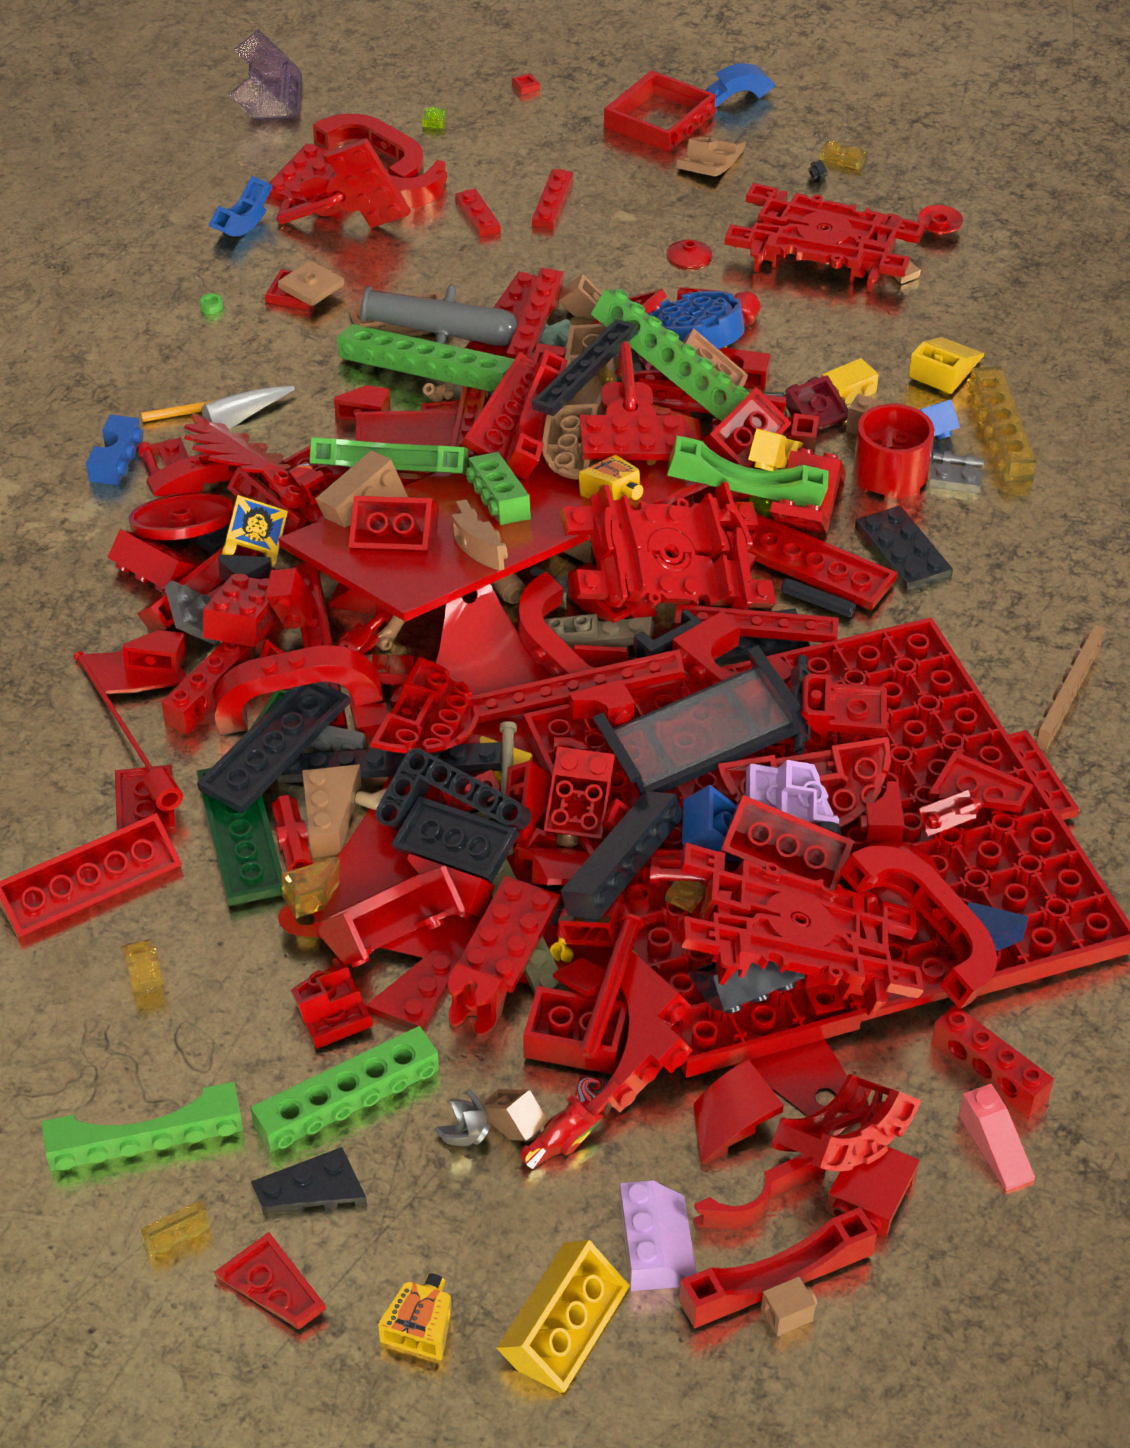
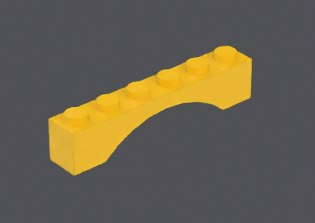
(772, 450)

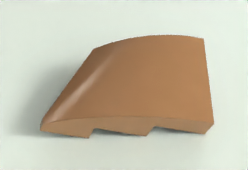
(710, 155)

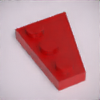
(984, 782)
(416, 993)
(273, 1281)

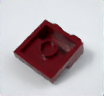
(819, 399)

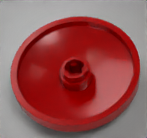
(181, 516)

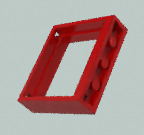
(618, 118)

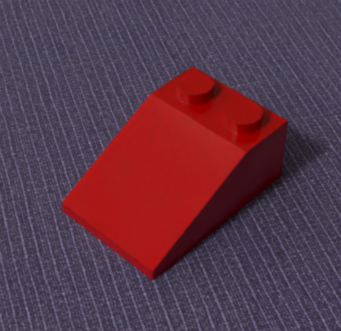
(735, 433)

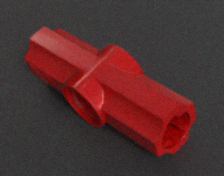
(291, 833)

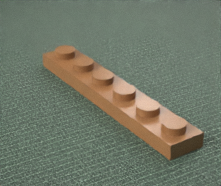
(1072, 681)

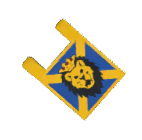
(255, 527)

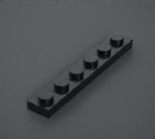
(583, 368)

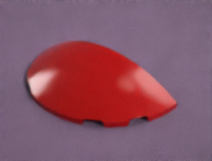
(429, 714)
(847, 771)

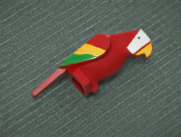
(567, 1128)

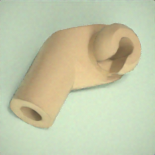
(369, 800)

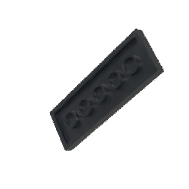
(272, 744)

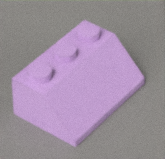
(655, 1235)

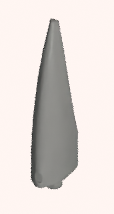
(238, 407)

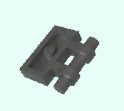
(956, 477)

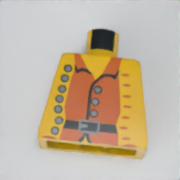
(617, 473)
(418, 1318)

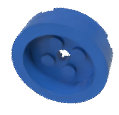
(710, 313)

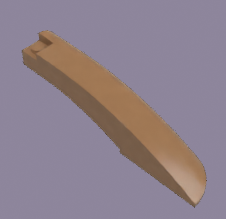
(562, 432)

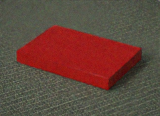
(134, 801)

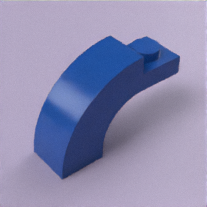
(740, 78)
(246, 212)

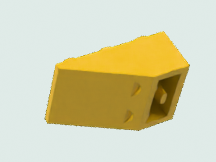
(943, 363)

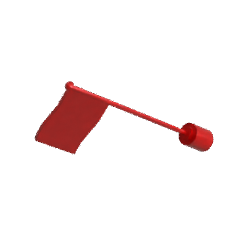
(111, 677)

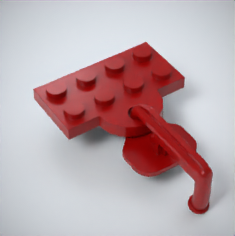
(356, 185)
(630, 423)

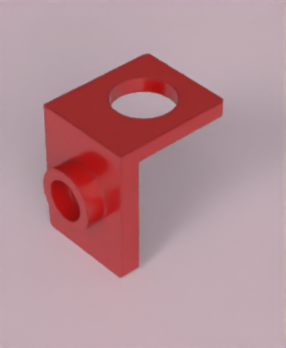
(816, 985)

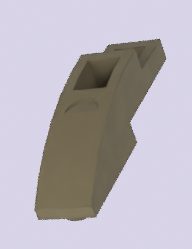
(591, 632)

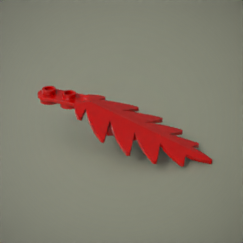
(251, 457)

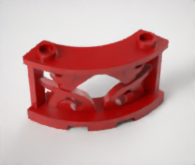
(819, 1133)

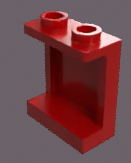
(874, 1188)

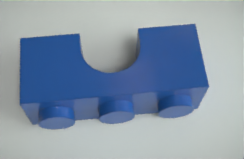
(121, 439)

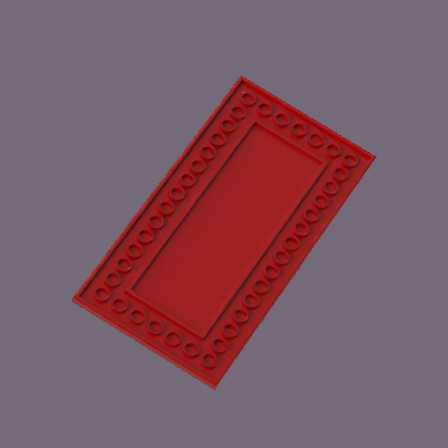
(421, 581)

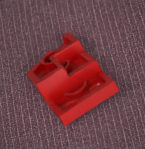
(553, 865)
(331, 1005)
(733, 1110)

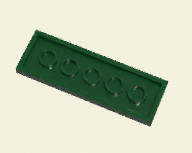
(243, 850)

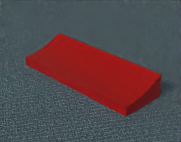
(87, 876)

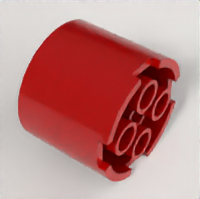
(893, 450)

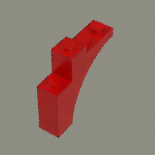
(651, 1042)

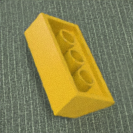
(564, 1315)

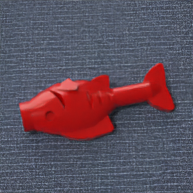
(361, 636)

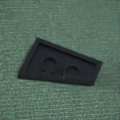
(313, 1182)

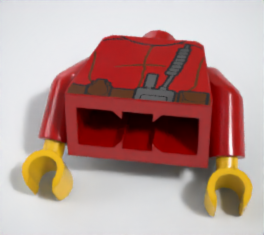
(589, 931)

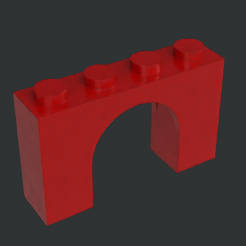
(708, 642)

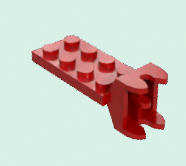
(499, 952)

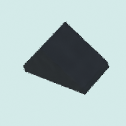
(249, 565)

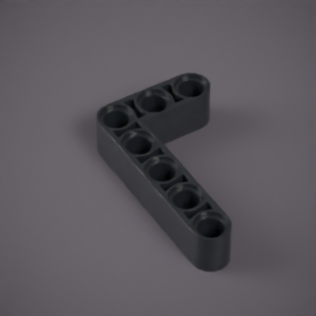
(453, 785)

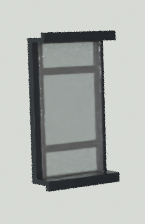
(705, 728)

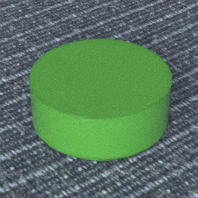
(211, 303)

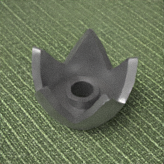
(471, 1122)

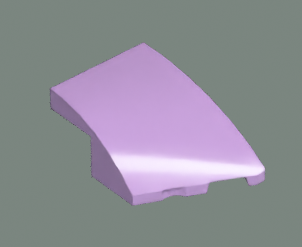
(791, 789)

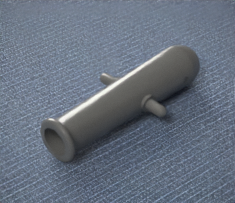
(440, 317)

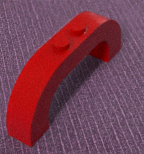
(384, 138)
(539, 639)
(293, 670)
(939, 905)

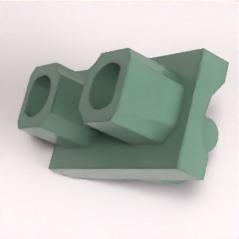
(556, 334)

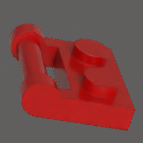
(169, 451)
(666, 867)

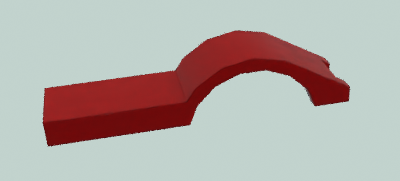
(775, 1182)

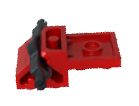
(833, 708)

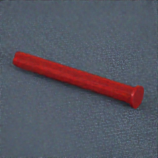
(610, 984)

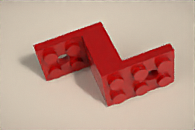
(811, 516)

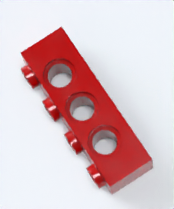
(196, 693)
(992, 1061)

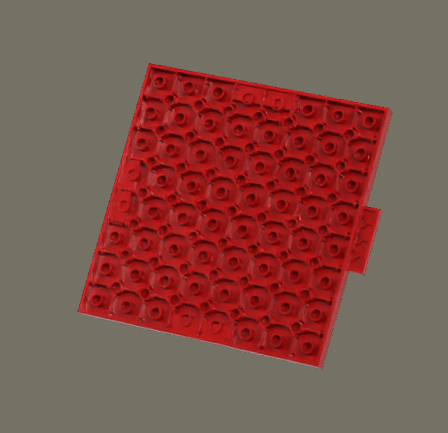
(995, 860)

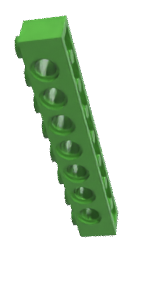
(660, 354)
(422, 357)

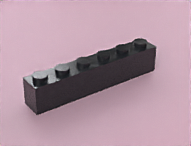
(621, 855)

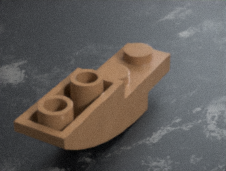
(478, 537)

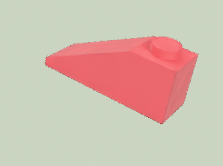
(995, 1136)

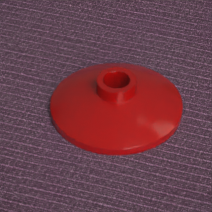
(940, 219)
(689, 253)

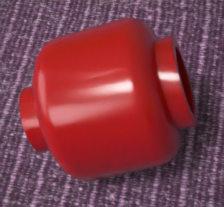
(750, 306)

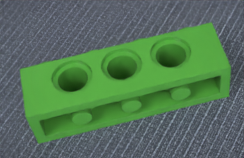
(498, 488)

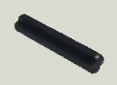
(818, 597)

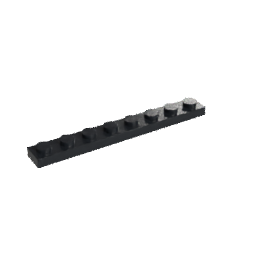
(384, 763)

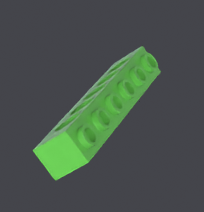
(330, 1088)

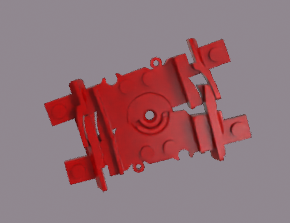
(824, 234)
(634, 542)
(836, 935)

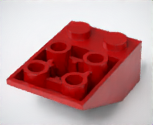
(580, 792)

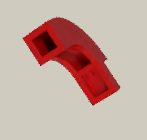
(424, 188)

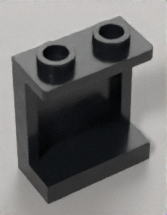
(645, 646)

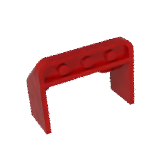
(389, 915)

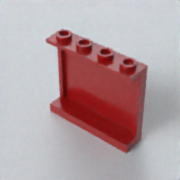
(406, 428)

